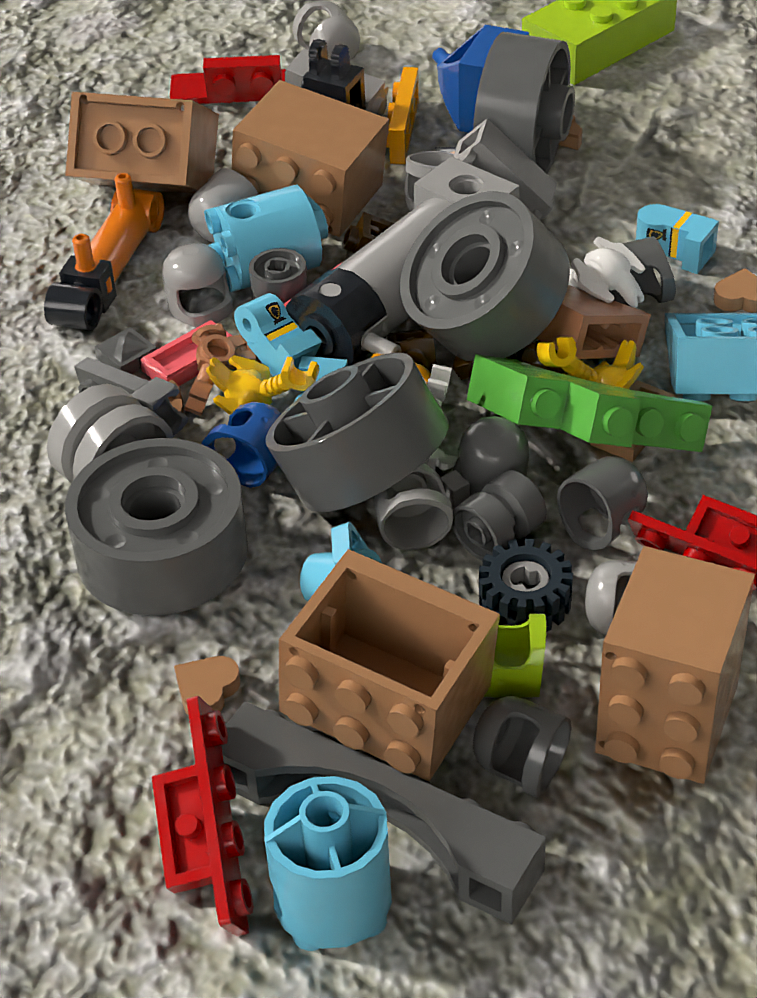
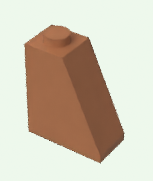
(596, 325)

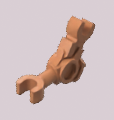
(213, 343)

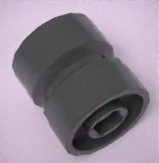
(278, 273)
(500, 513)

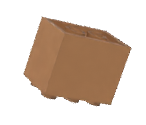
(141, 138)
(315, 144)
(387, 663)
(672, 663)

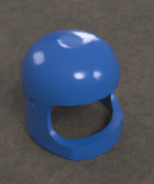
(248, 428)

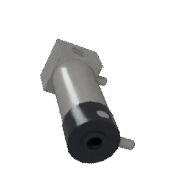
(361, 297)

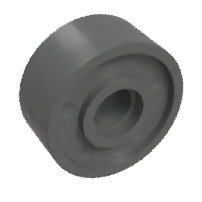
(528, 93)
(485, 276)
(357, 432)
(157, 526)

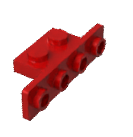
(229, 80)
(714, 535)
(196, 822)

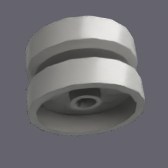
(96, 423)

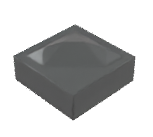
(124, 350)

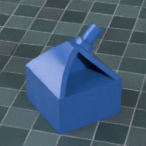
(461, 74)

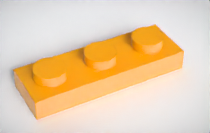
(402, 114)

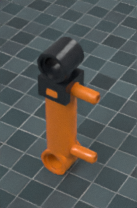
(91, 273)

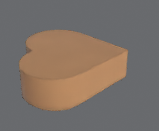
(737, 292)
(209, 678)

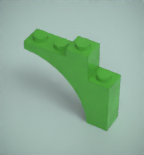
(585, 407)

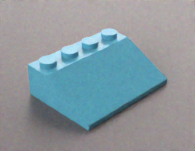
(712, 354)

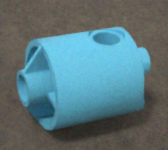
(266, 222)
(329, 862)

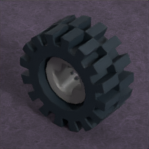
(529, 565)

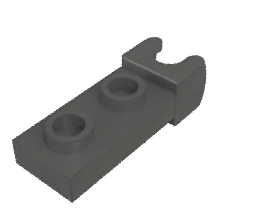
(150, 394)

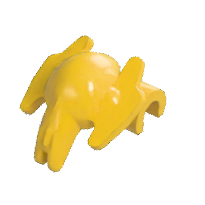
(619, 374)
(253, 381)

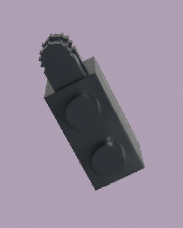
(336, 76)

